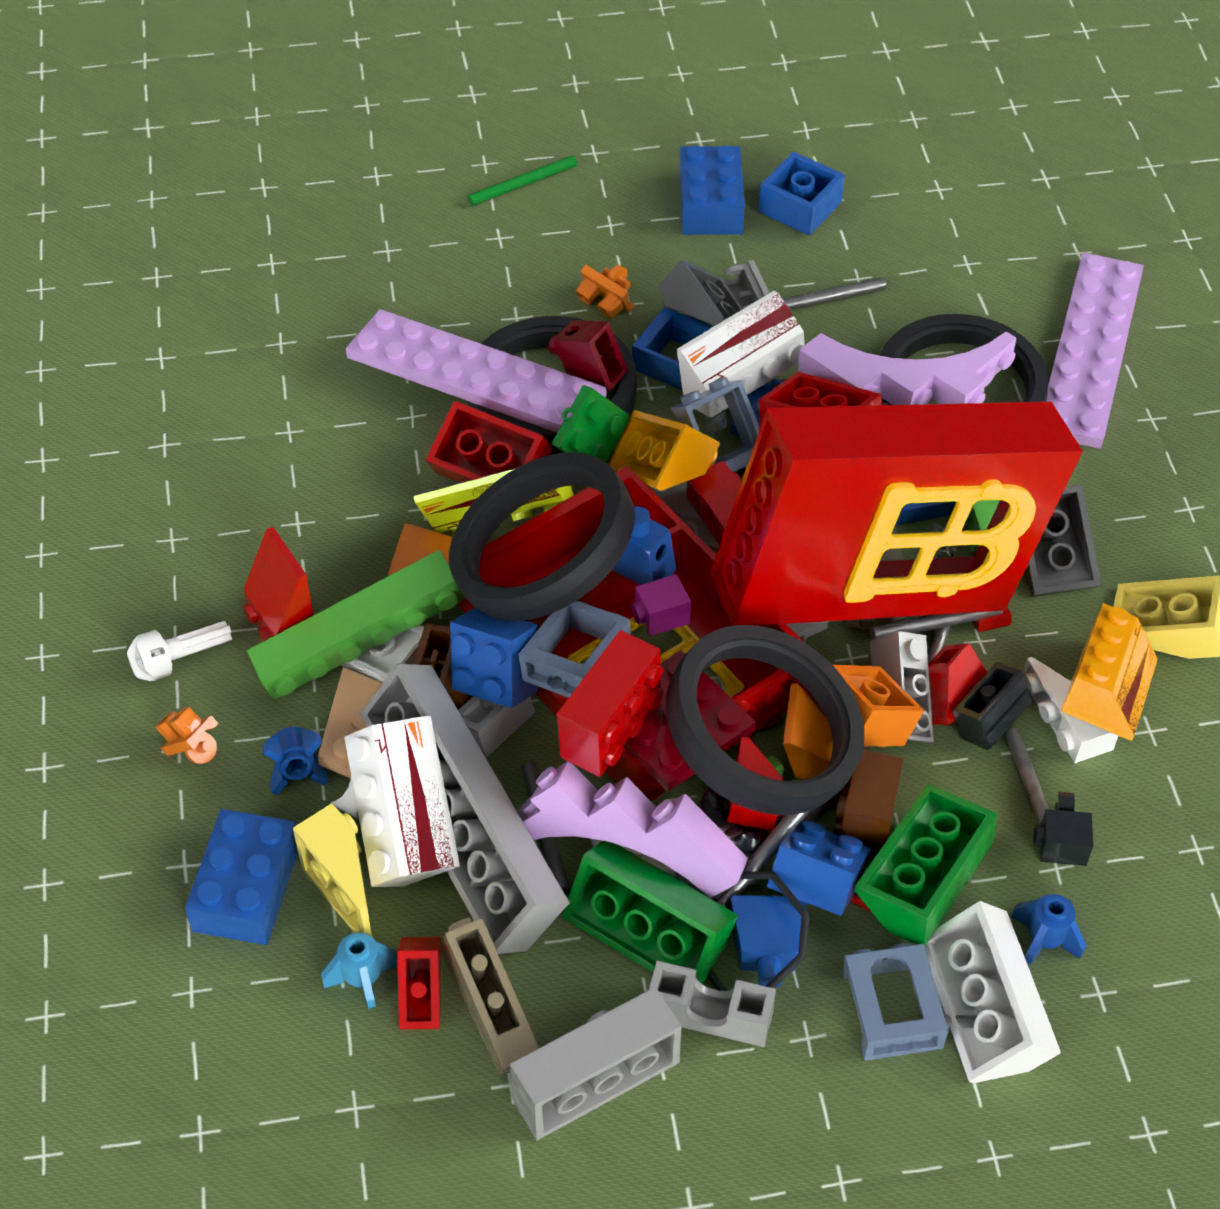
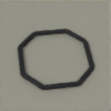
(803, 930)

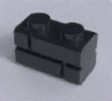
(992, 705)

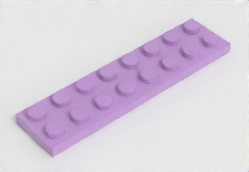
(1093, 345)
(467, 369)

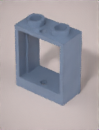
(739, 408)
(544, 668)

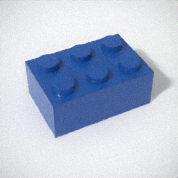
(711, 190)
(242, 877)

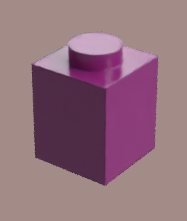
(661, 605)

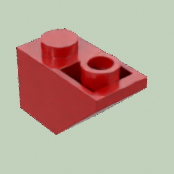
(951, 678)

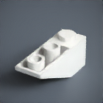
(1073, 735)

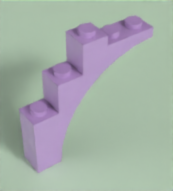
(910, 381)
(621, 814)

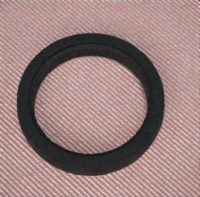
(976, 332)
(538, 333)
(573, 578)
(724, 773)

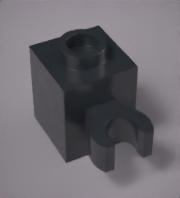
(1064, 834)

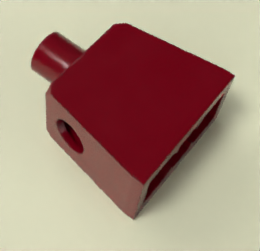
(590, 352)

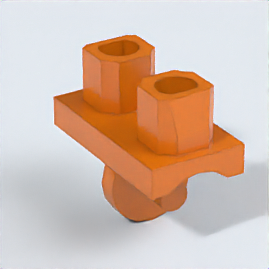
(611, 285)
(186, 734)

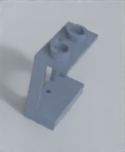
(902, 1037)

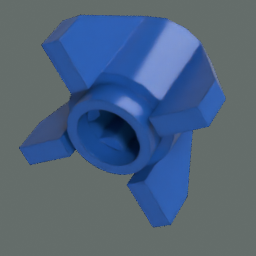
(294, 757)
(1050, 925)

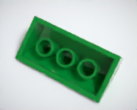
(926, 863)
(647, 912)

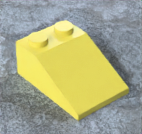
(1176, 614)
(332, 862)

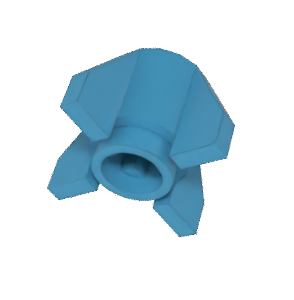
(359, 964)

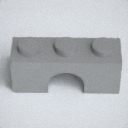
(733, 1014)

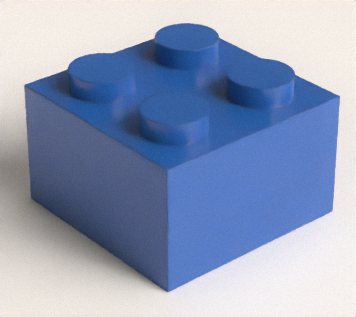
(801, 193)
(487, 658)
(820, 866)

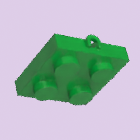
(593, 425)

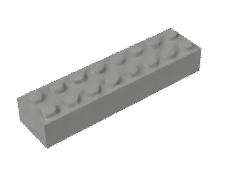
(500, 865)

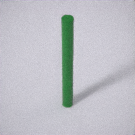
(522, 180)

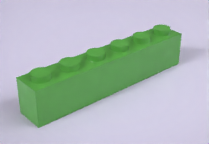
(355, 625)

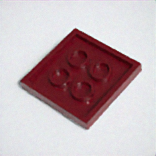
(654, 744)

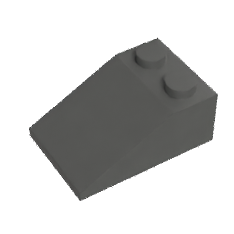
(698, 294)
(1066, 550)

